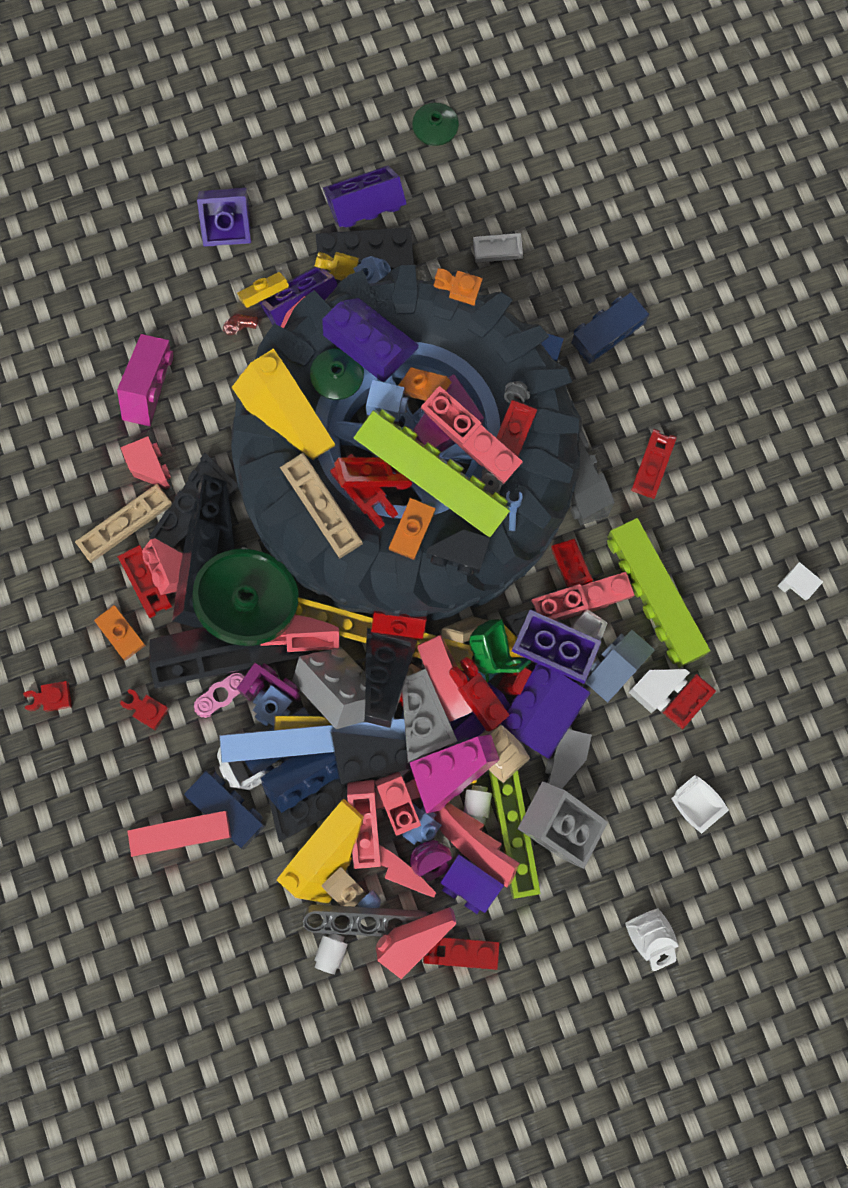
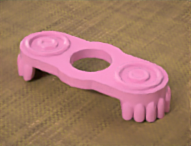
(206, 704)

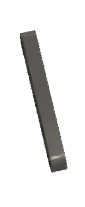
(355, 915)

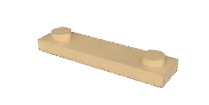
(321, 505)
(123, 523)

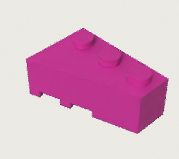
(144, 379)
(451, 770)

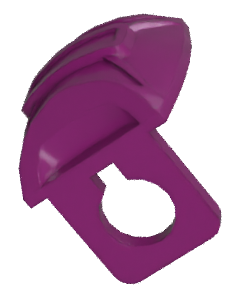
(428, 857)

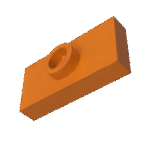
(422, 384)
(412, 528)
(119, 632)

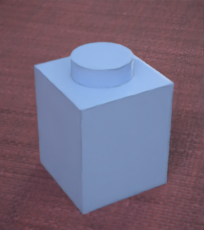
(387, 397)

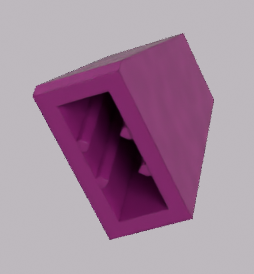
(430, 432)

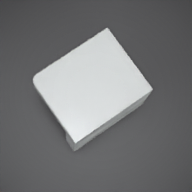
(800, 581)
(590, 624)

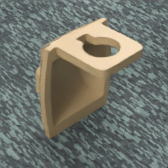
(510, 752)

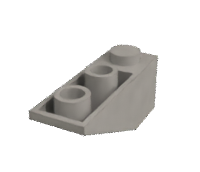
(567, 758)

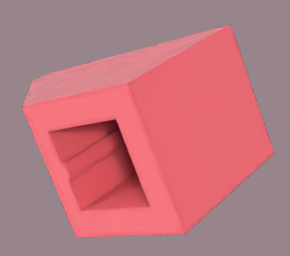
(144, 462)
(164, 565)
(397, 803)

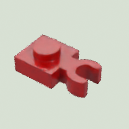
(52, 697)
(147, 710)

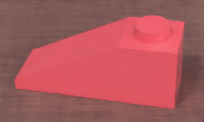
(366, 849)
(412, 941)

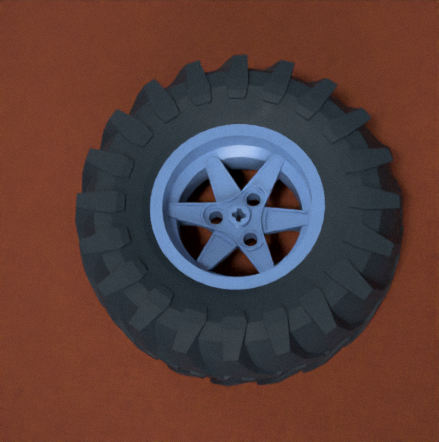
(484, 352)

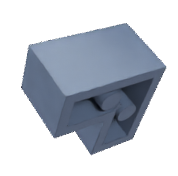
(620, 663)

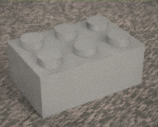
(333, 685)
(563, 824)

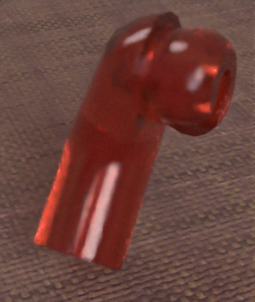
(238, 322)

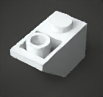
(656, 686)

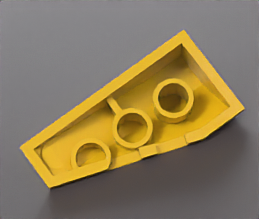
(277, 400)
(323, 854)

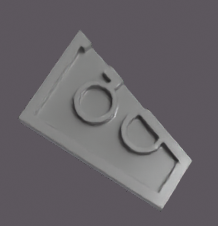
(424, 718)

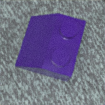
(224, 216)
(471, 885)

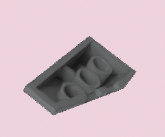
(591, 494)

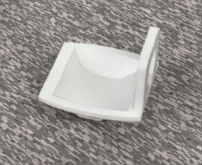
(237, 775)
(699, 804)
(653, 937)

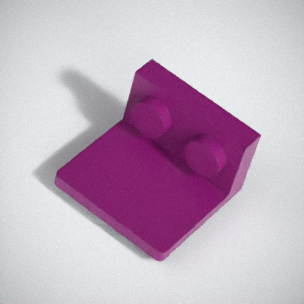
(255, 679)

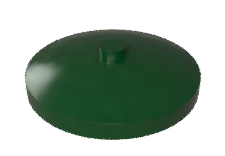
(245, 597)

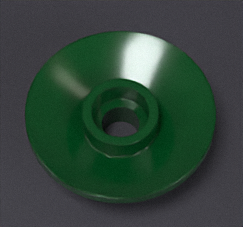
(435, 132)
(334, 385)

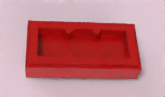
(571, 563)
(398, 625)
(513, 682)
(689, 701)

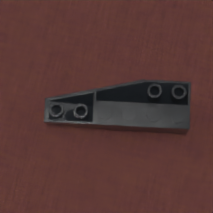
(206, 537)
(201, 656)

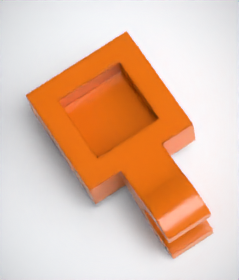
(462, 287)

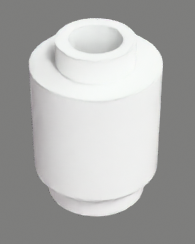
(478, 803)
(330, 953)

